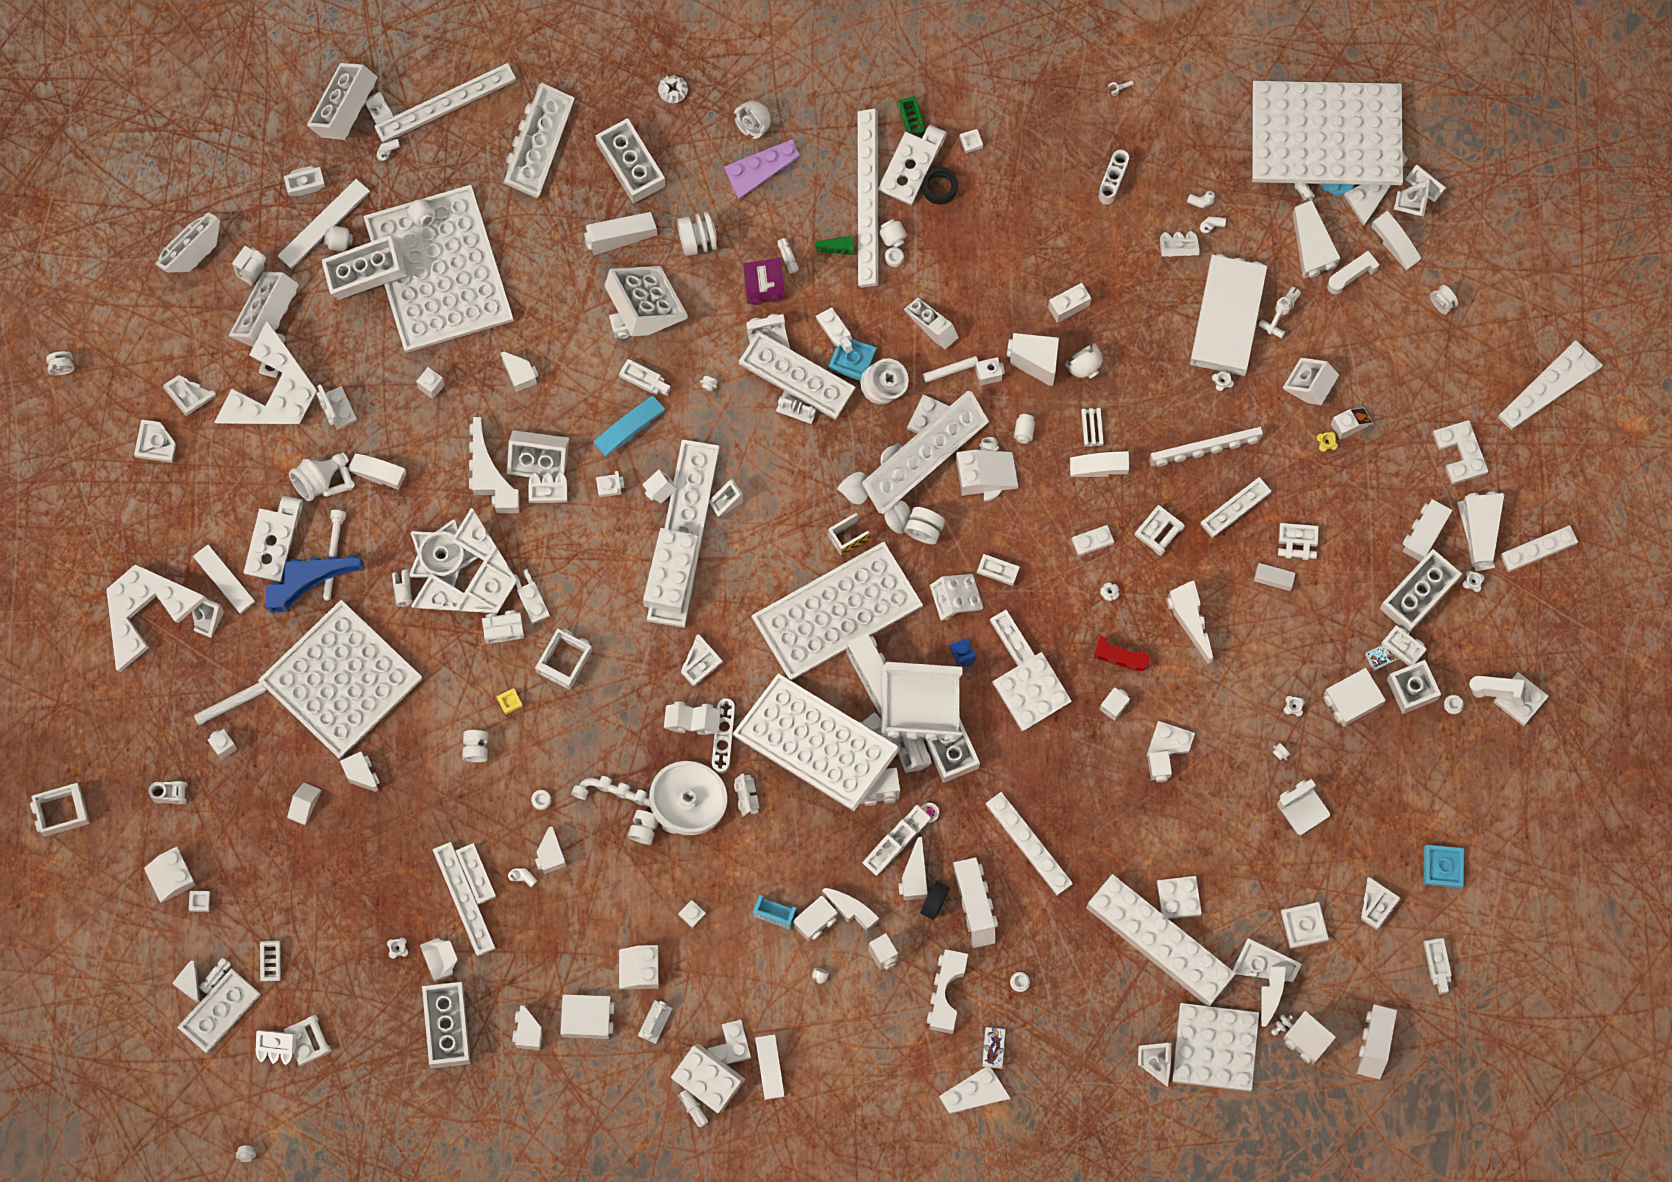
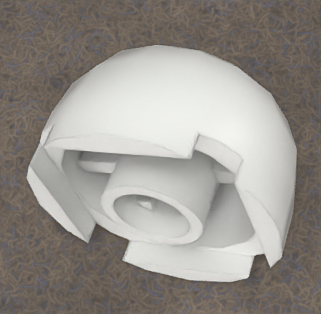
(753, 118)
(1085, 362)

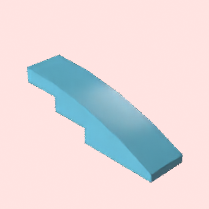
(628, 426)

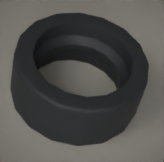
(940, 172)
(935, 900)

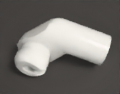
(385, 149)
(1203, 201)
(1210, 222)
(522, 874)

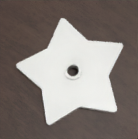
(428, 548)

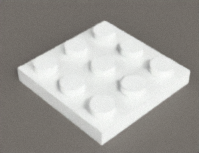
(1031, 691)

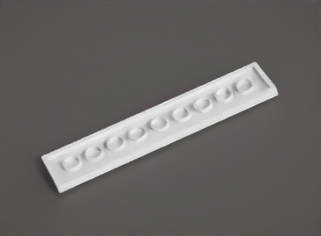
(689, 510)

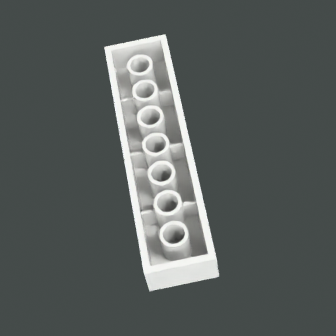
(1160, 940)

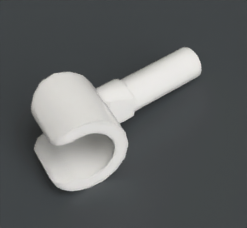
(1119, 87)

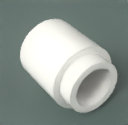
(1024, 428)

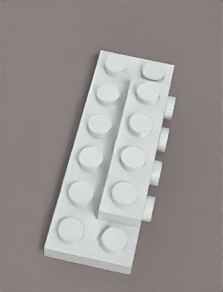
(537, 140)

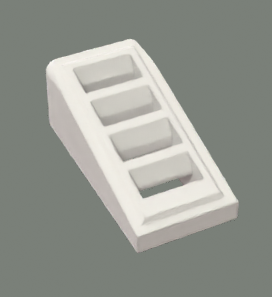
(273, 943)

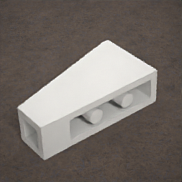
(619, 232)
(1313, 241)
(1482, 525)

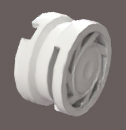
(1444, 299)
(60, 363)

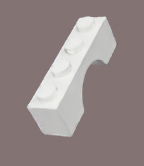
(943, 1015)

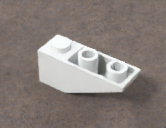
(932, 323)

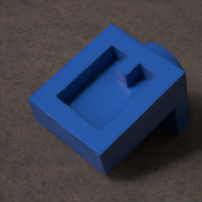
(963, 653)

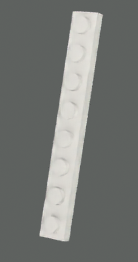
(445, 103)

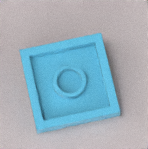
(854, 362)
(1443, 866)

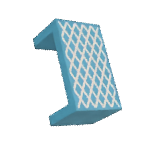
(774, 913)

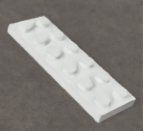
(796, 375)

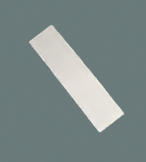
(897, 840)

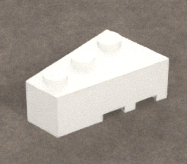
(1377, 1041)

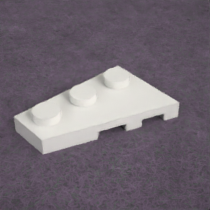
(1257, 959)
(975, 1091)

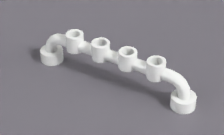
(621, 791)

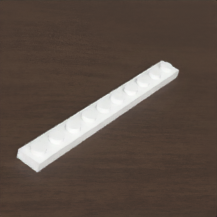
(867, 198)

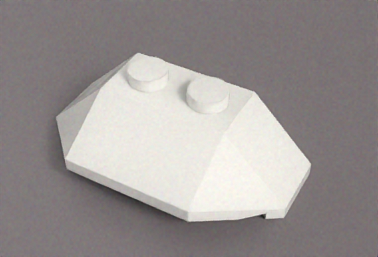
(190, 245)

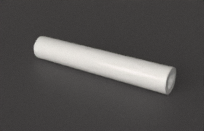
(950, 369)

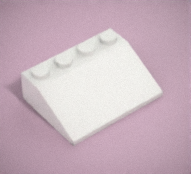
(644, 299)

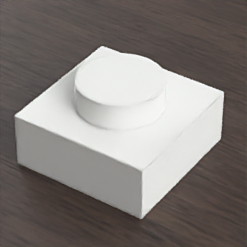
(971, 141)
(199, 901)
(691, 914)

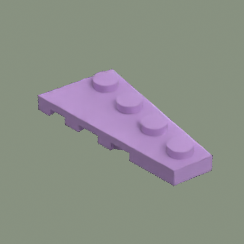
(754, 170)

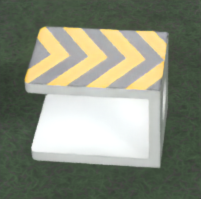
(833, 531)

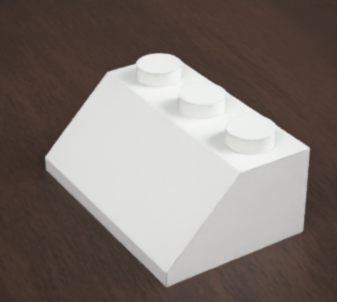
(536, 454)

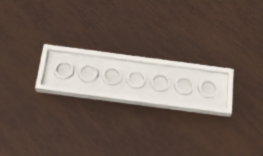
(925, 452)

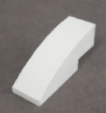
(1396, 240)
(1099, 464)
(377, 470)
(851, 908)
(1271, 994)
(769, 1067)

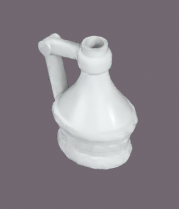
(314, 477)

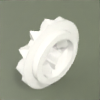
(674, 96)

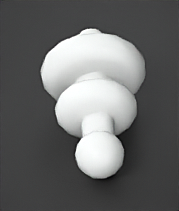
(1281, 1025)

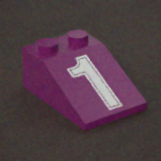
(763, 281)

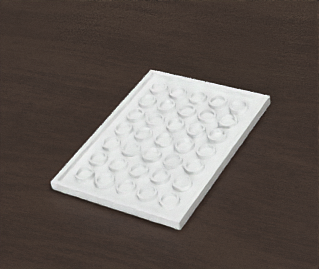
(1327, 133)
(449, 269)

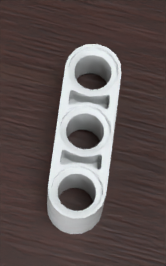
(1113, 169)

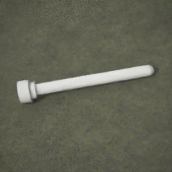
(337, 518)

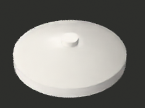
(688, 798)

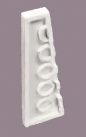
(1561, 376)

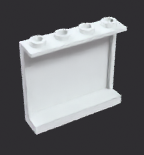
(920, 701)

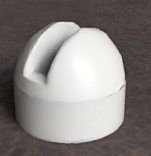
(820, 975)

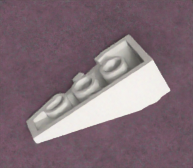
(1185, 607)

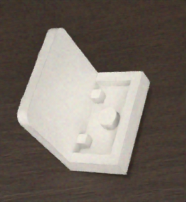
(771, 327)
(1303, 807)

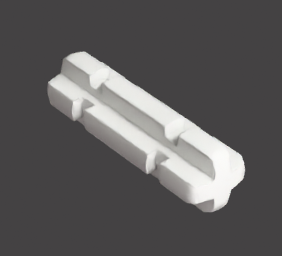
(788, 256)
(214, 976)

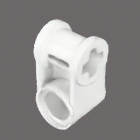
(170, 792)

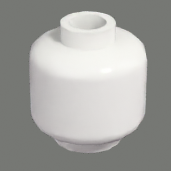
(421, 213)
(893, 233)
(338, 238)

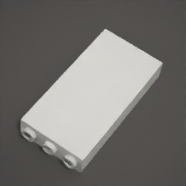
(1228, 314)

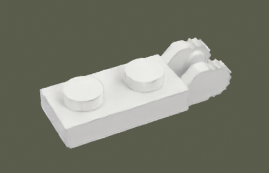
(531, 599)

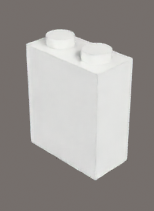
(1353, 697)
(586, 1016)

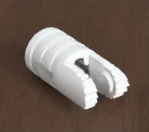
(402, 590)

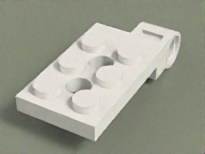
(922, 153)
(277, 524)

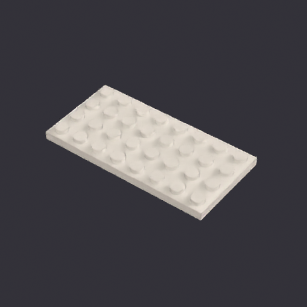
(836, 608)
(816, 742)

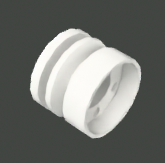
(696, 234)

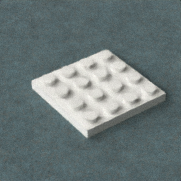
(1215, 1047)

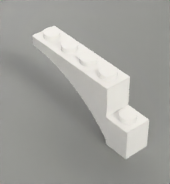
(486, 478)

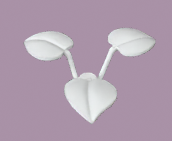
(853, 490)

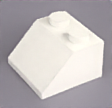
(1311, 380)
(169, 875)
(639, 967)

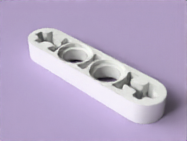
(723, 736)

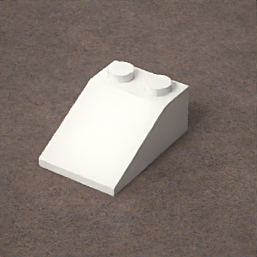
(985, 471)
(1308, 1038)

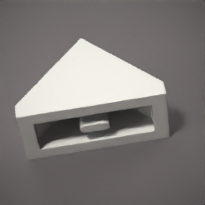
(726, 498)
(303, 803)
(188, 982)

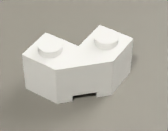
(700, 719)

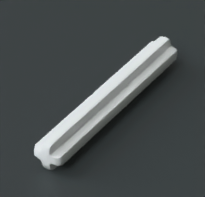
(229, 703)

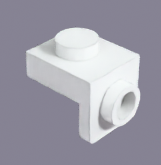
(378, 108)

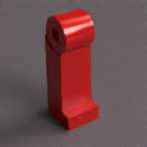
(1121, 657)

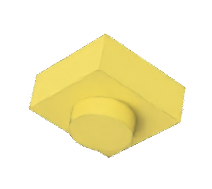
(509, 701)

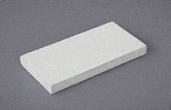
(219, 1011)

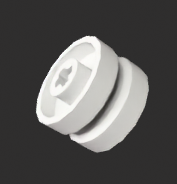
(884, 381)

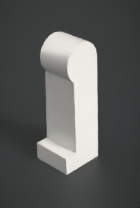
(1352, 271)
(1499, 687)

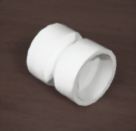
(475, 746)
(643, 828)

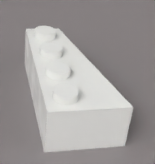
(975, 902)

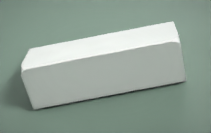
(1274, 577)

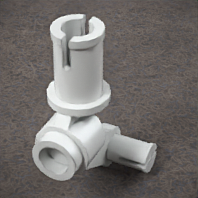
(1282, 308)

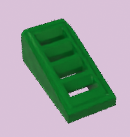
(904, 102)
(839, 245)

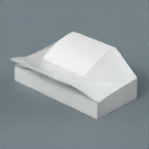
(304, 181)
(439, 958)

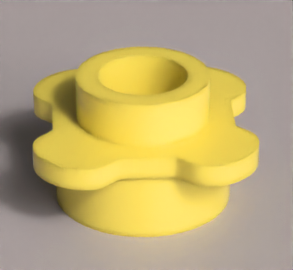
(1325, 446)

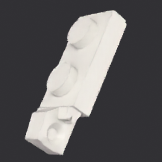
(835, 329)
(644, 378)
(1438, 964)

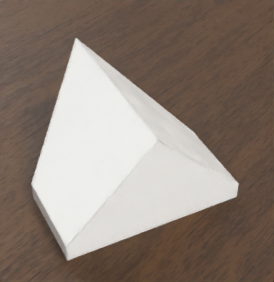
(1413, 199)
(207, 617)
(1156, 1060)

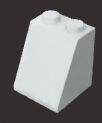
(1034, 355)

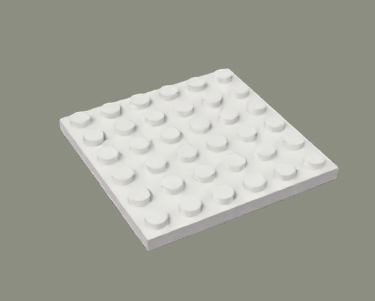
(340, 679)

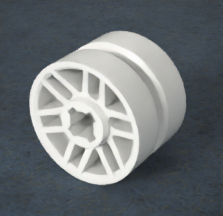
(924, 525)

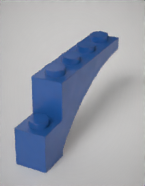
(304, 575)

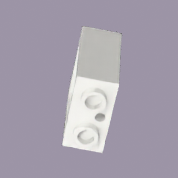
(552, 674)
(36, 807)

